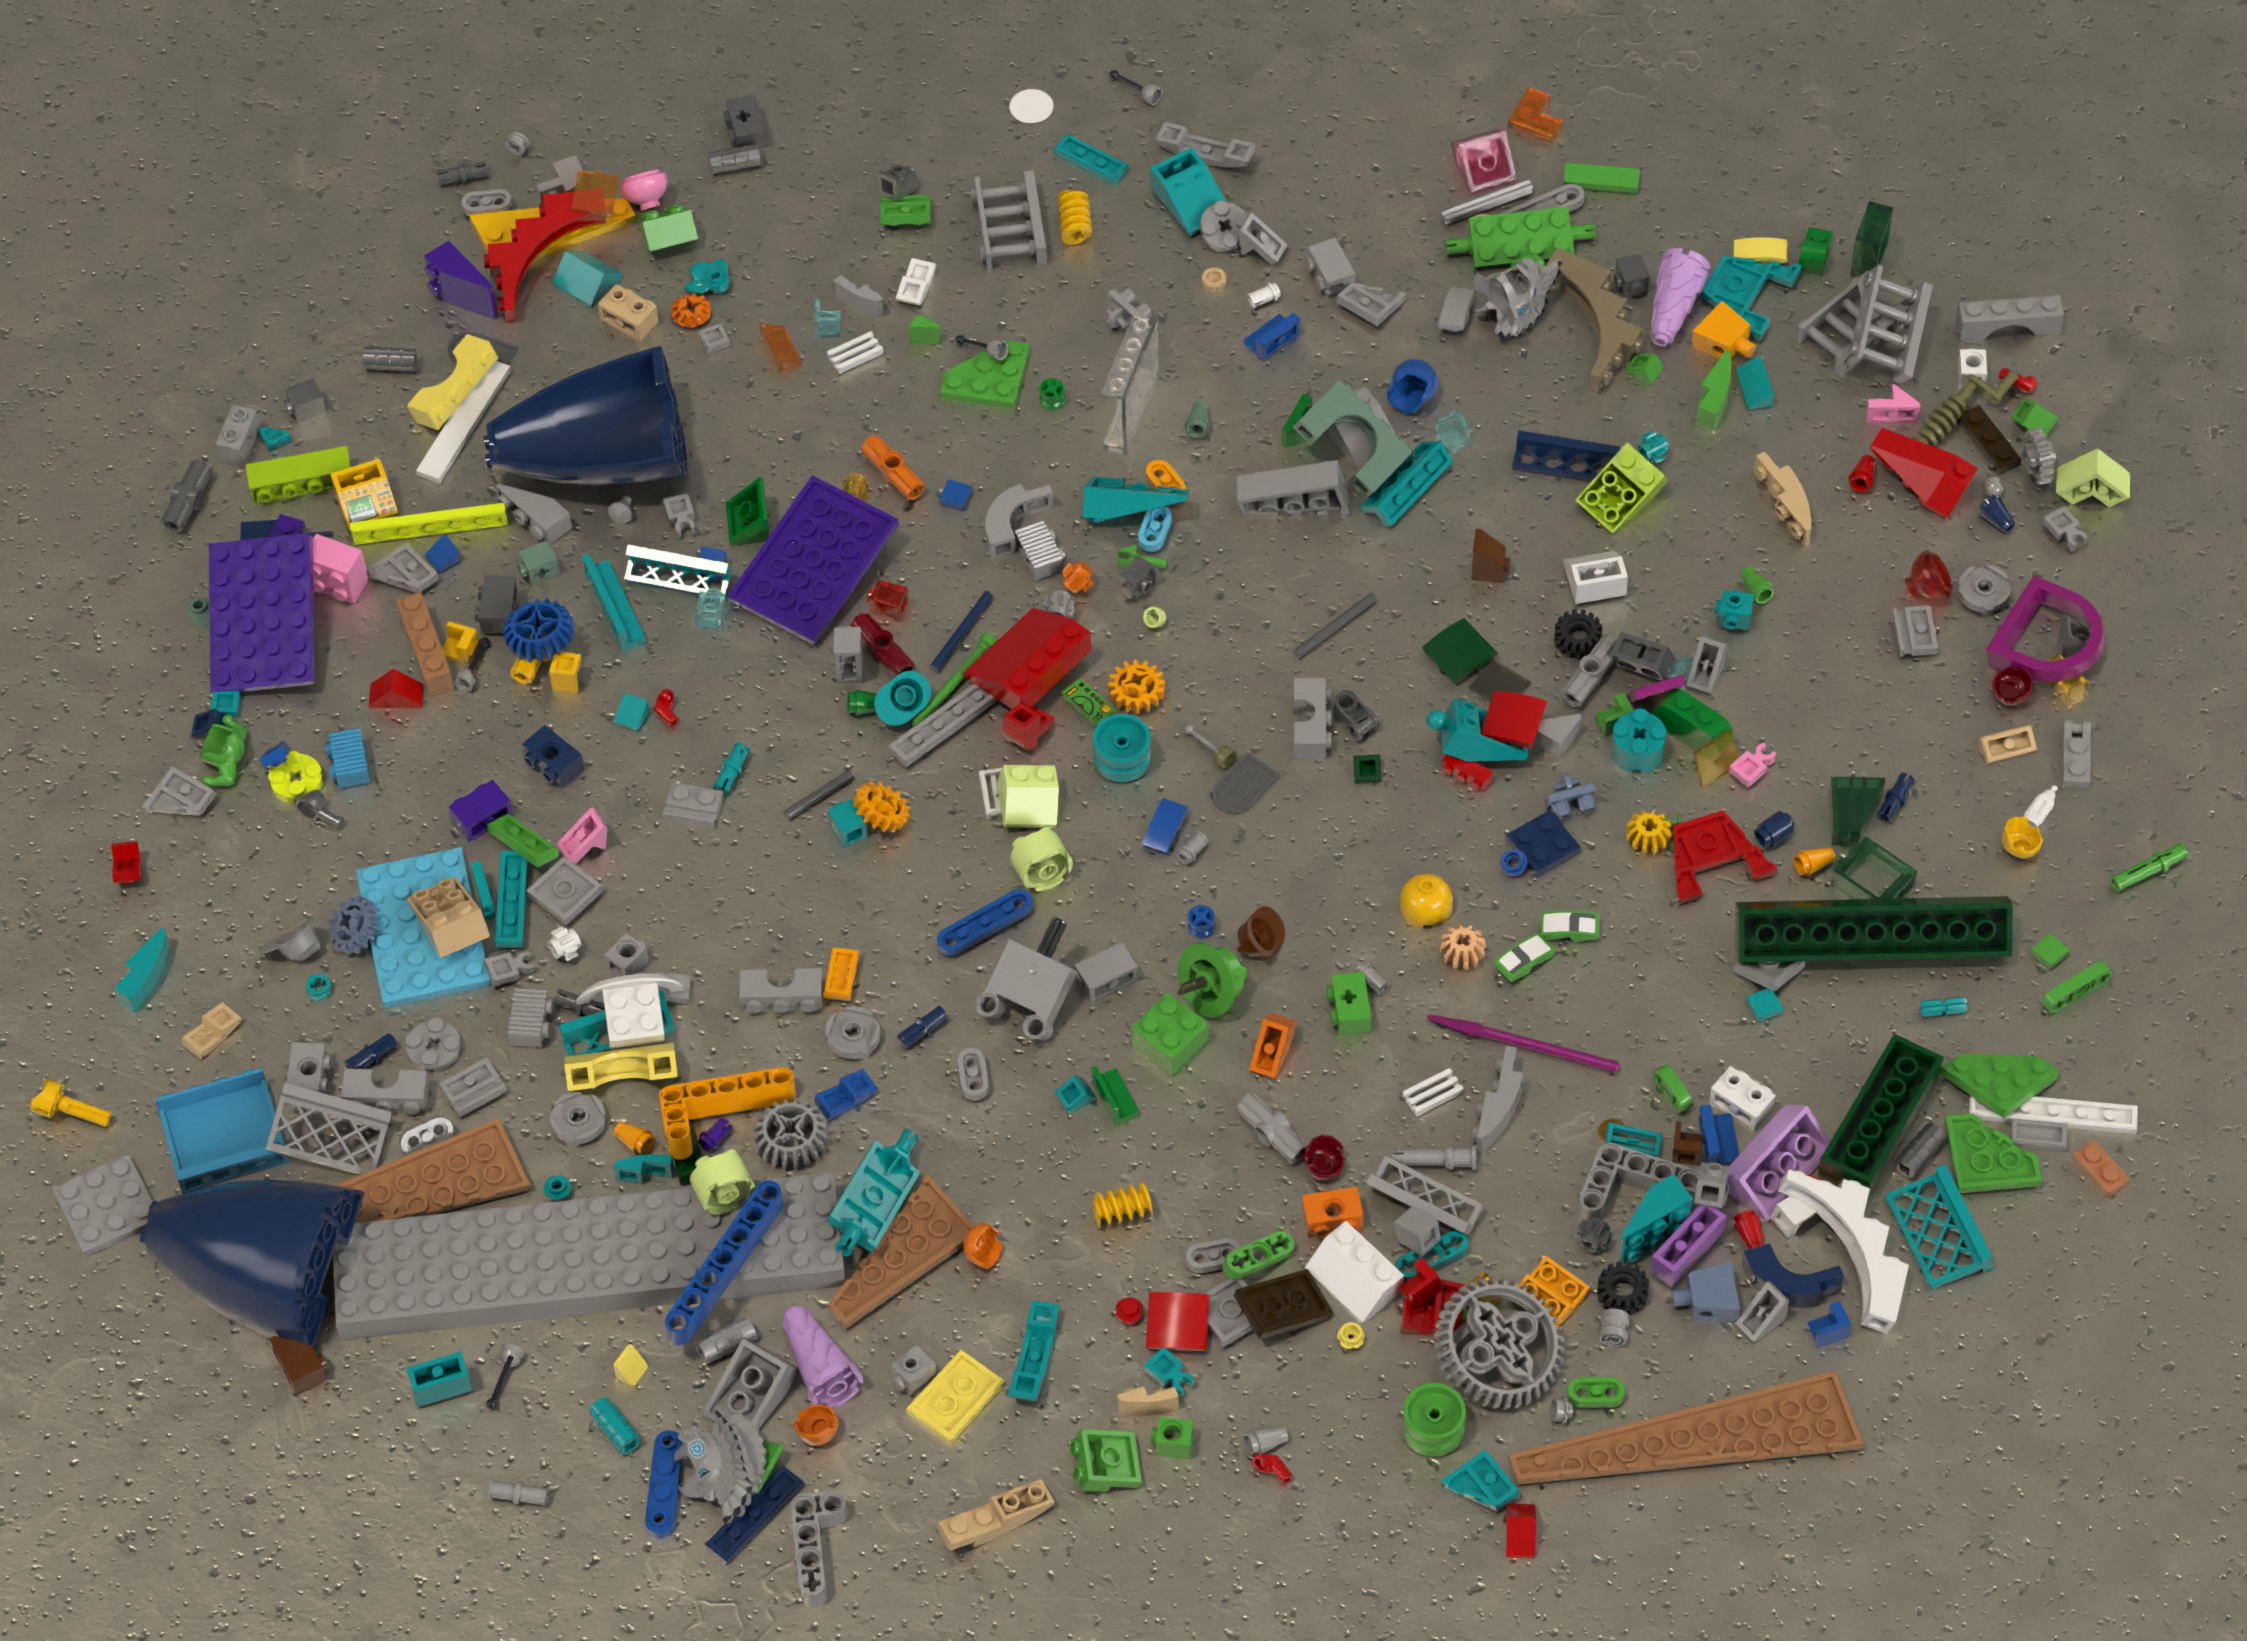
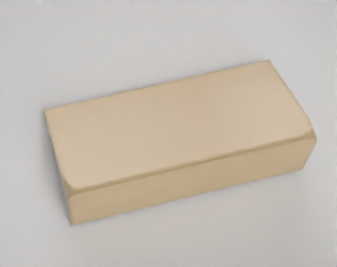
(2007, 744)

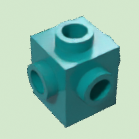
(1734, 610)

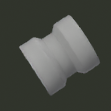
(1613, 1329)

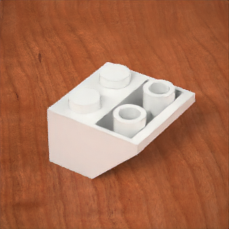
(1596, 576)

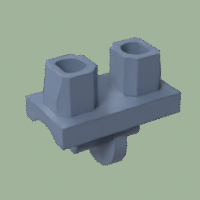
(1582, 795)

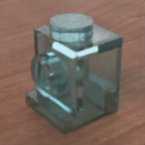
(710, 605)

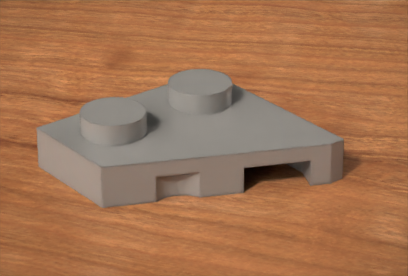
(1369, 302)
(404, 570)
(179, 795)

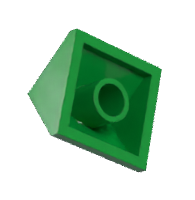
(748, 515)

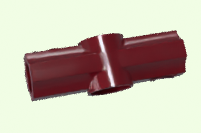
(874, 637)

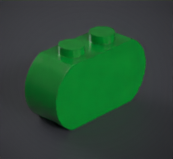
(1690, 719)

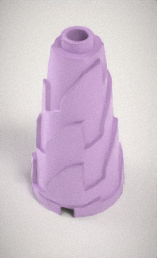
(1677, 286)
(822, 1365)

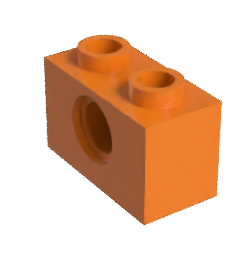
(1342, 1202)

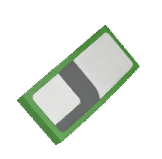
(1574, 924)
(1523, 956)

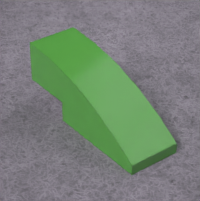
(1715, 392)

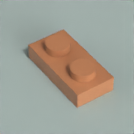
(2100, 1169)

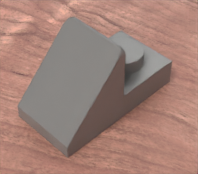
(1261, 238)

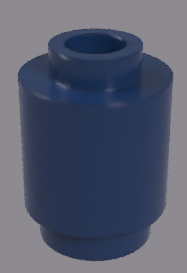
(1774, 829)

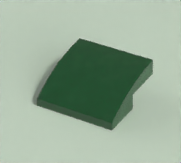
(1459, 650)

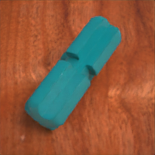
(1949, 1006)

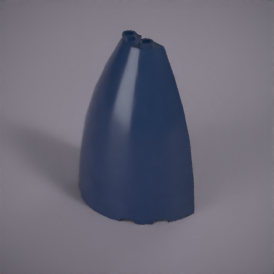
(596, 427)
(255, 1249)

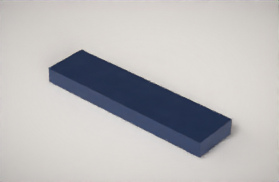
(763, 1508)

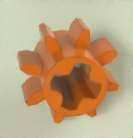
(1077, 577)

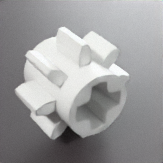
(564, 943)

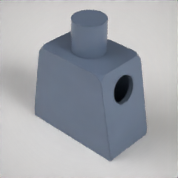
(1710, 1294)

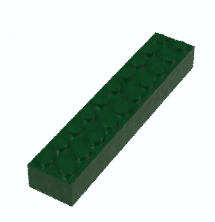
(1873, 929)

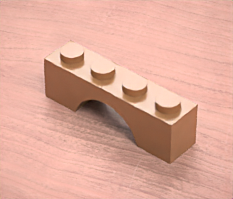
(425, 644)

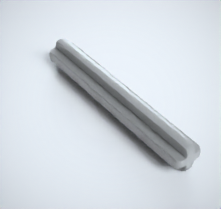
(1487, 202)

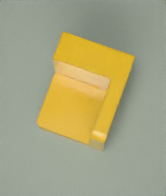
(461, 642)
(564, 672)

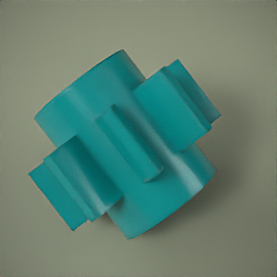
(1653, 447)

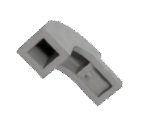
(1009, 508)

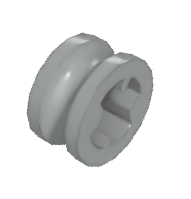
(517, 143)

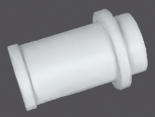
(1264, 295)

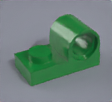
(1815, 251)

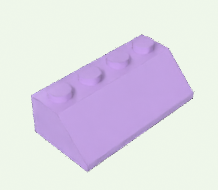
(1786, 1143)

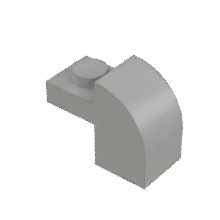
(565, 178)

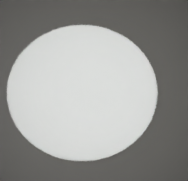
(1031, 106)

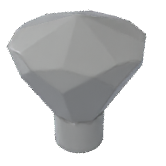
(621, 511)

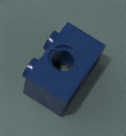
(547, 744)

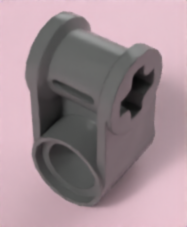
(1357, 718)

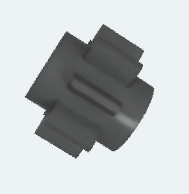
(1593, 1234)

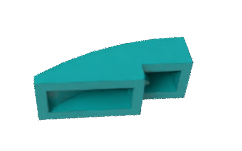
(143, 971)

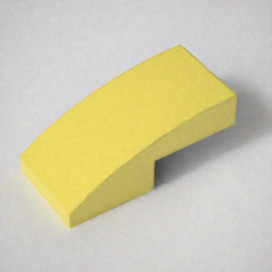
(1762, 249)

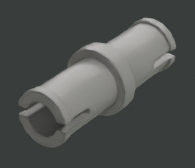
(518, 1492)

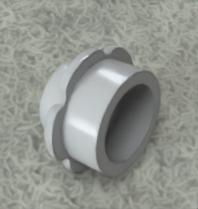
(1561, 1409)

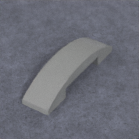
(1212, 152)

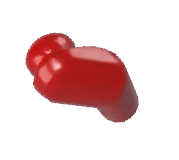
(664, 706)

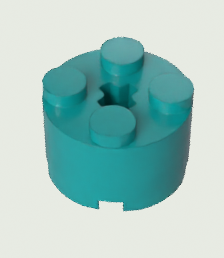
(1638, 741)

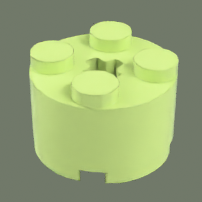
(1041, 859)
(721, 1182)

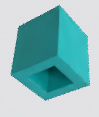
(846, 823)

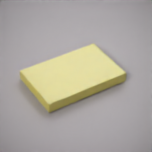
(955, 1396)

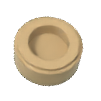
(1213, 280)

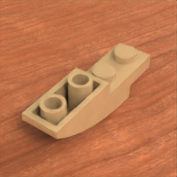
(1791, 499)
(997, 1518)

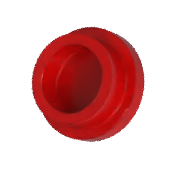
(1129, 1310)

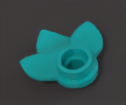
(709, 277)

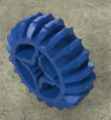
(538, 630)

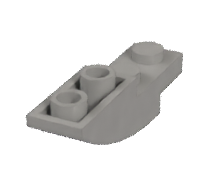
(1500, 1103)

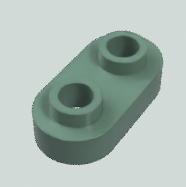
(199, 617)

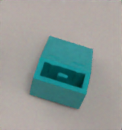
(1185, 188)
(1656, 1218)

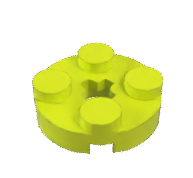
(300, 765)

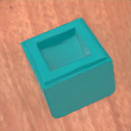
(632, 712)
(1075, 1094)

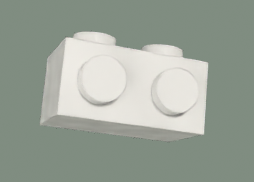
(1742, 1098)

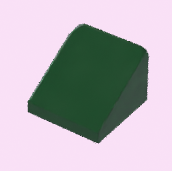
(1367, 768)

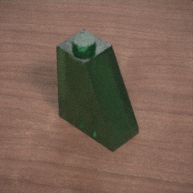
(1852, 807)

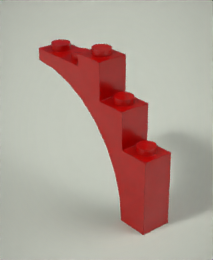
(532, 235)

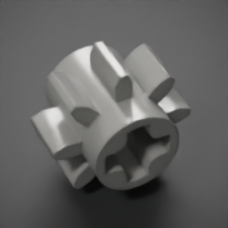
(1059, 603)

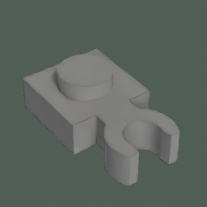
(680, 512)
(2065, 525)
(506, 969)

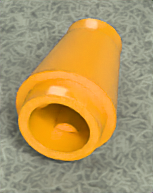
(1813, 860)
(637, 1139)

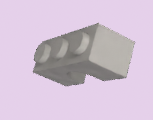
(1311, 700)
(802, 994)
(406, 1095)

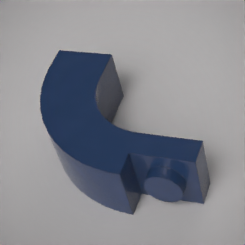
(1800, 1289)

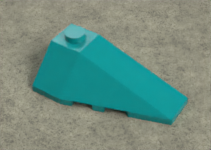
(1111, 498)

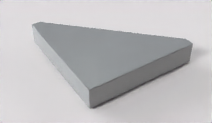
(1769, 974)

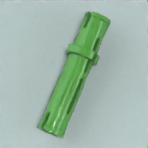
(2158, 863)

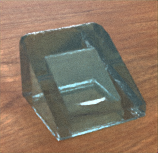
(1681, 667)

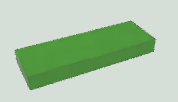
(1602, 177)
(522, 840)

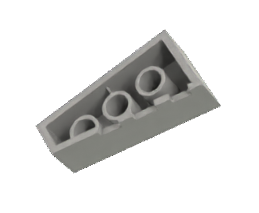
(1294, 490)

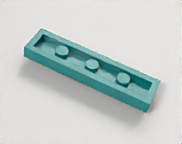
(511, 900)

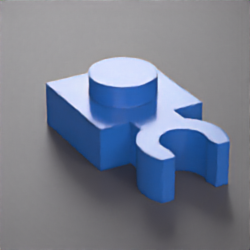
(275, 755)

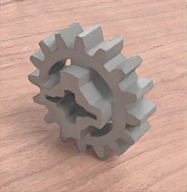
(2039, 456)

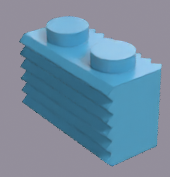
(348, 757)

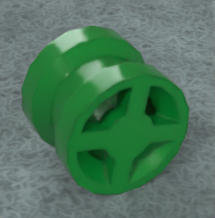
(1054, 388)

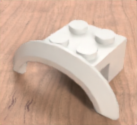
(632, 1008)

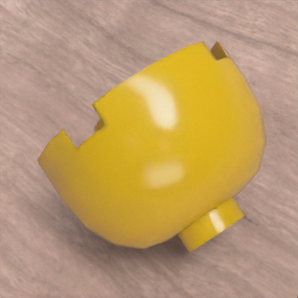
(1426, 900)

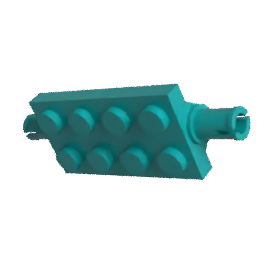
(874, 1194)

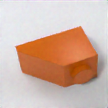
(1272, 1044)

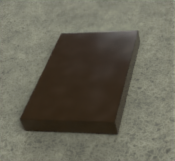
(1283, 1304)

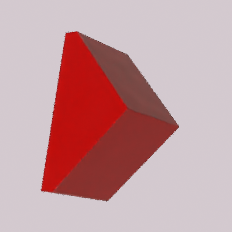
(395, 691)
(1520, 1530)

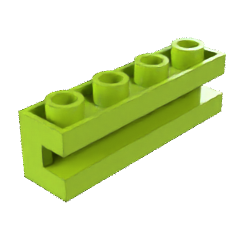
(295, 474)

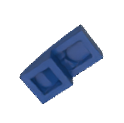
(1165, 825)
(847, 1095)

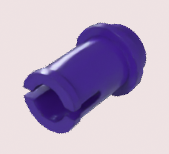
(710, 1139)

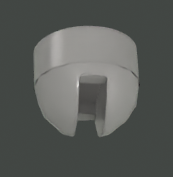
(1993, 486)

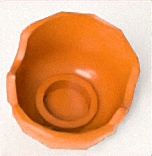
(982, 1245)
(816, 1424)

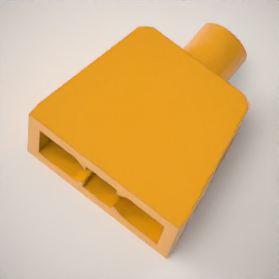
(1723, 331)

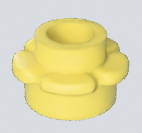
(1354, 1330)

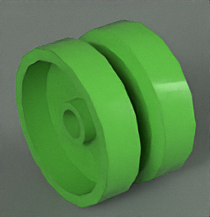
(1434, 1419)

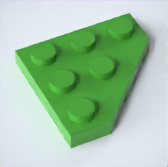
(987, 379)
(2000, 1080)
(1987, 1158)

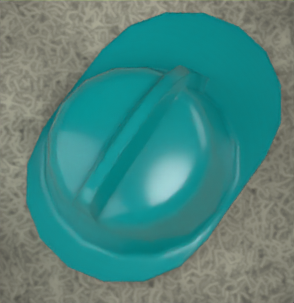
(902, 698)

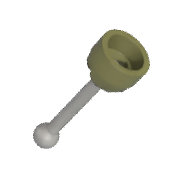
(1223, 755)

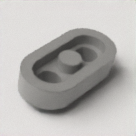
(486, 201)
(973, 1076)
(425, 1134)
(1211, 1253)

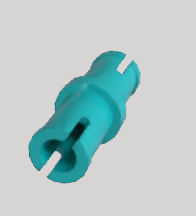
(731, 768)

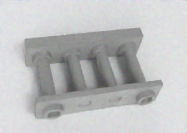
(1028, 208)
(1828, 313)
(1912, 320)

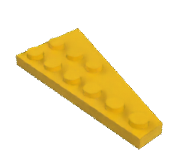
(497, 226)

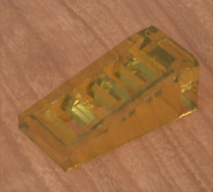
(2073, 692)

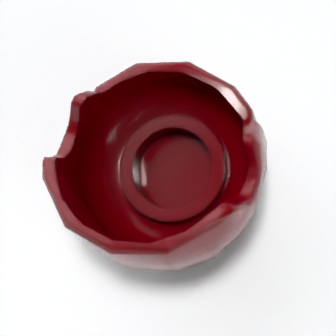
(2012, 686)
(1324, 1157)

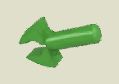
(1131, 552)

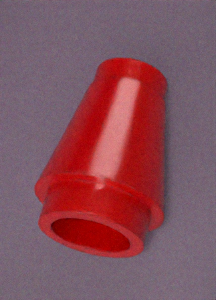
(1862, 476)
(1749, 1229)

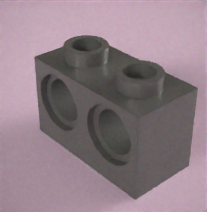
(1642, 656)

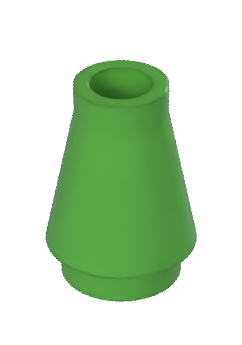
(1757, 585)

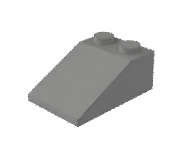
(1351, 438)
(752, 1384)

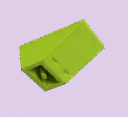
(1622, 488)

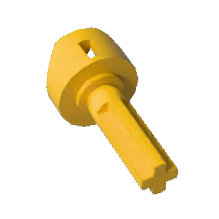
(53, 1099)

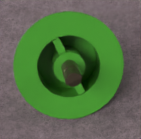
(1210, 978)

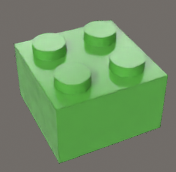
(1169, 1034)

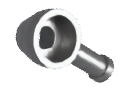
(311, 806)

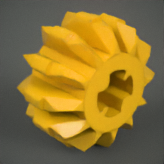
(1648, 832)

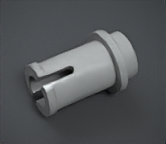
(1187, 852)
(1372, 978)

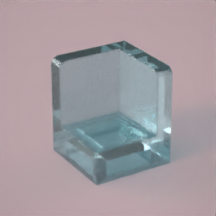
(826, 323)
(1452, 431)

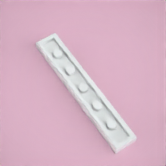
(462, 424)
(2076, 1113)

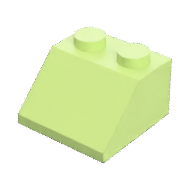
(1028, 795)

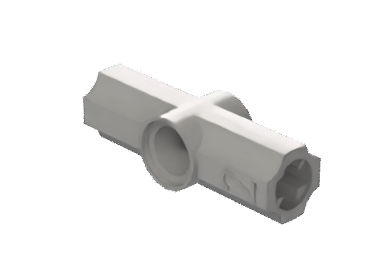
(1589, 673)
(1272, 1128)

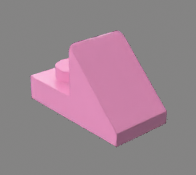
(1897, 409)
(586, 833)

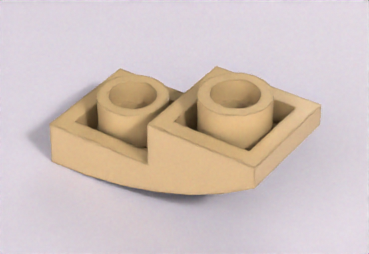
(1137, 1402)

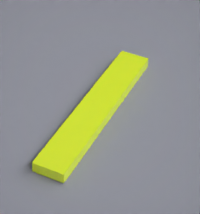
(428, 524)

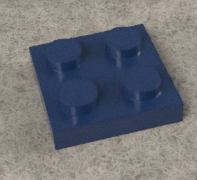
(1544, 843)

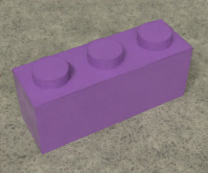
(1688, 1244)

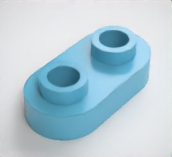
(1154, 530)

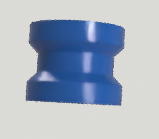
(1198, 915)

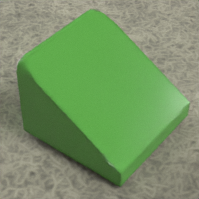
(924, 330)
(1645, 367)

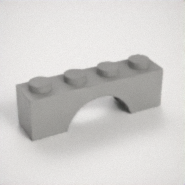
(1981, 318)

